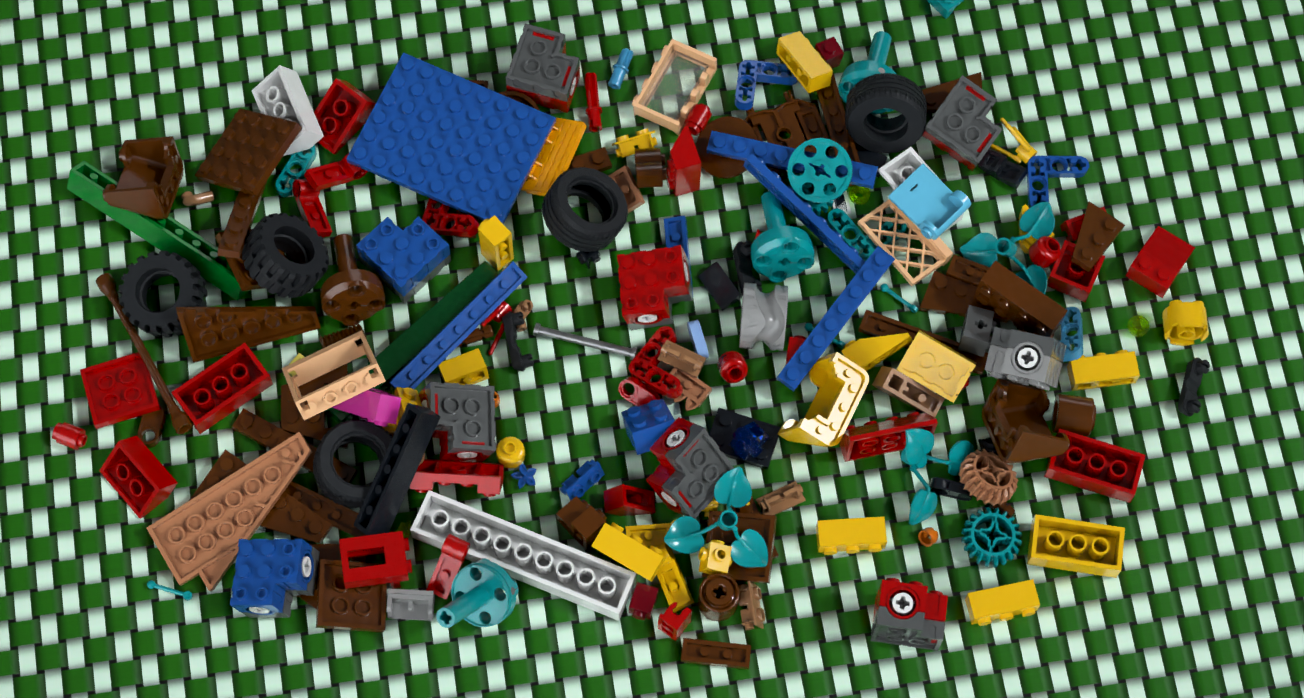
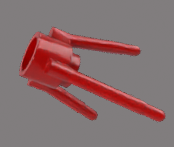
(497, 316)

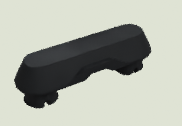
(744, 265)
(510, 321)
(1188, 401)

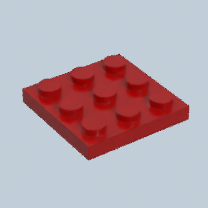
(119, 390)

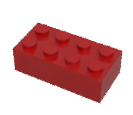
(222, 388)
(1097, 467)

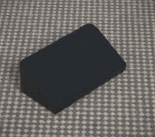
(719, 286)

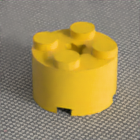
(1185, 322)

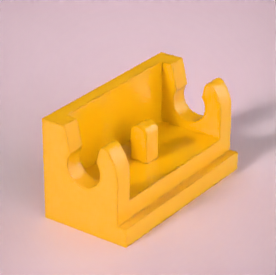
(464, 369)

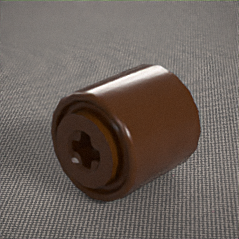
(1073, 414)
(718, 608)

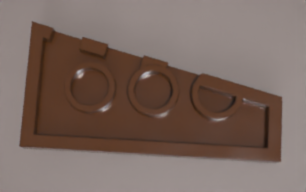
(952, 296)

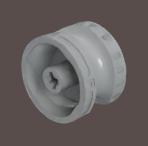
(763, 317)

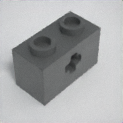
(976, 331)

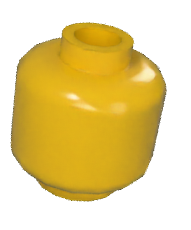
(510, 452)

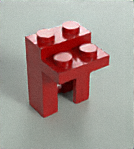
(392, 572)

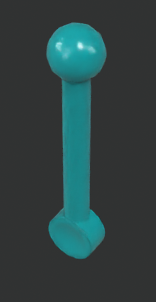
(884, 287)
(809, 327)
(187, 594)

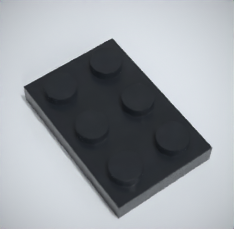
(728, 422)

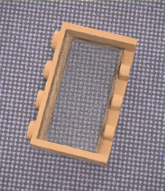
(674, 85)

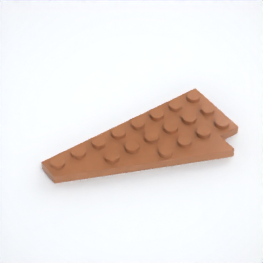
(207, 529)

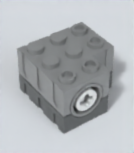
(1025, 358)

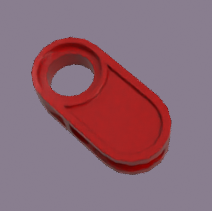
(642, 395)

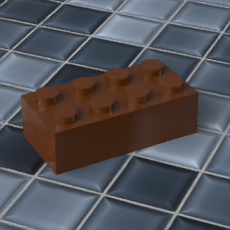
(1019, 301)

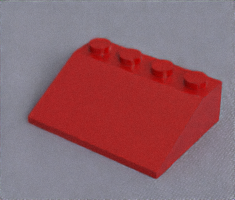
(882, 437)

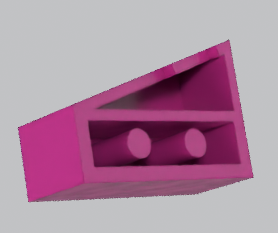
(373, 406)

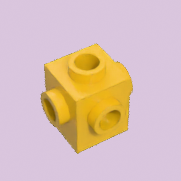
(715, 557)

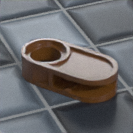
(152, 422)

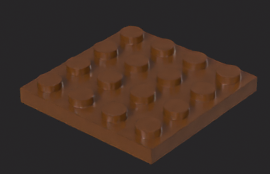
(248, 151)

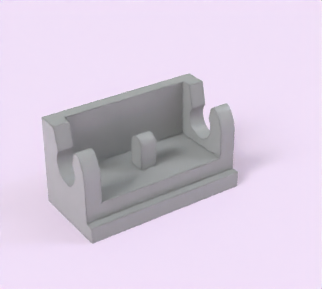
(410, 604)

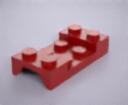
(486, 475)

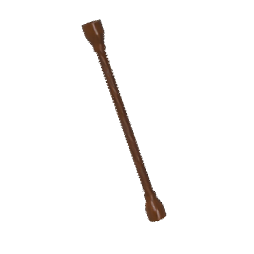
(179, 419)

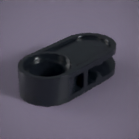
(949, 489)

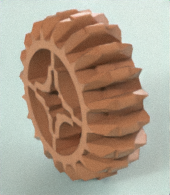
(988, 477)

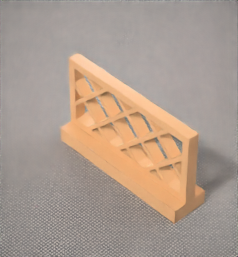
(935, 248)

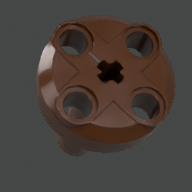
(351, 292)

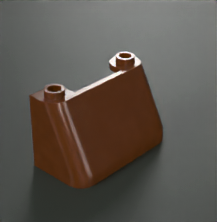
(148, 178)
(1017, 423)

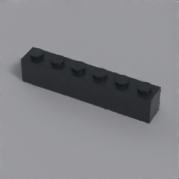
(397, 470)

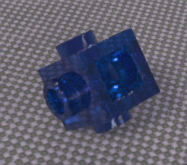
(748, 441)

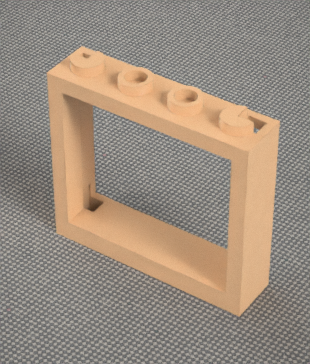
(326, 361)

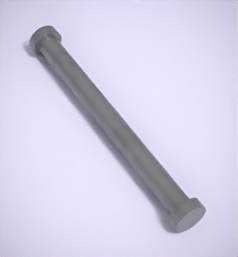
(540, 330)

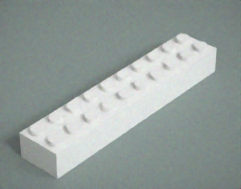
(527, 555)

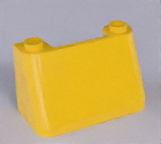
(839, 393)

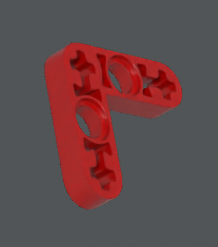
(442, 218)
(650, 365)

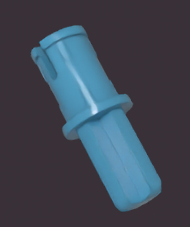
(620, 69)

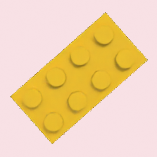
(1076, 546)

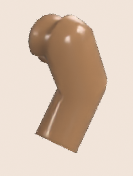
(197, 199)
(524, 307)

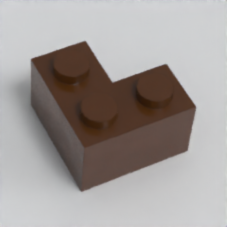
(581, 521)

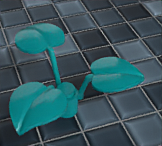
(984, 247)
(918, 444)
(734, 491)

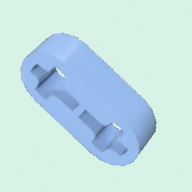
(697, 338)

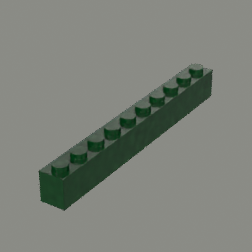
(419, 334)

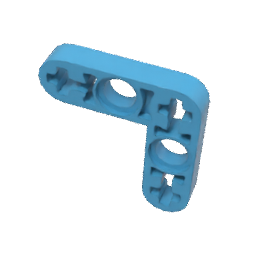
(1076, 339)

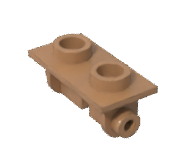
(681, 358)
(781, 499)
(754, 614)

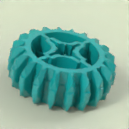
(1000, 538)

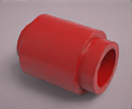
(698, 118)
(69, 435)

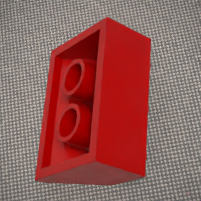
(684, 165)
(137, 476)

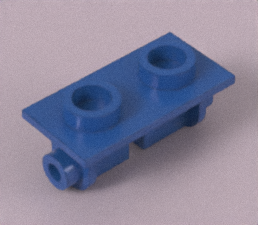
(589, 475)

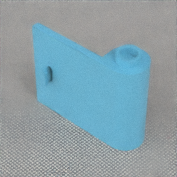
(929, 204)

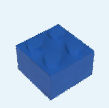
(647, 424)

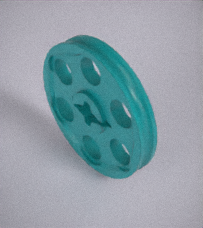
(819, 159)

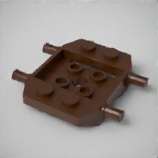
(784, 119)

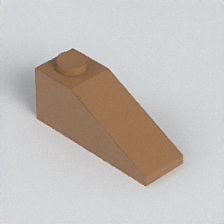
(907, 391)

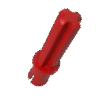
(593, 109)

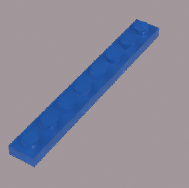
(778, 157)
(804, 213)
(835, 318)
(459, 327)

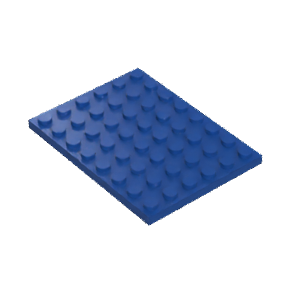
(451, 139)

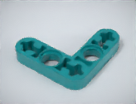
(298, 158)
(865, 241)

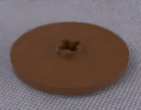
(719, 165)

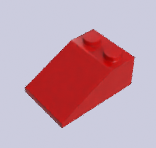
(342, 114)
(1160, 261)

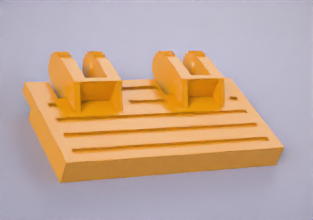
(554, 156)

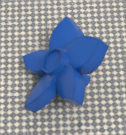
(524, 476)

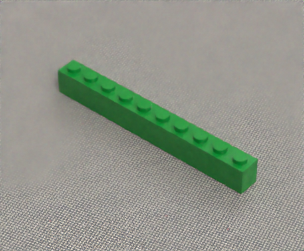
(162, 233)

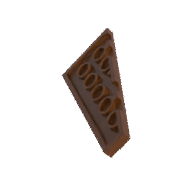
(223, 329)
(286, 515)

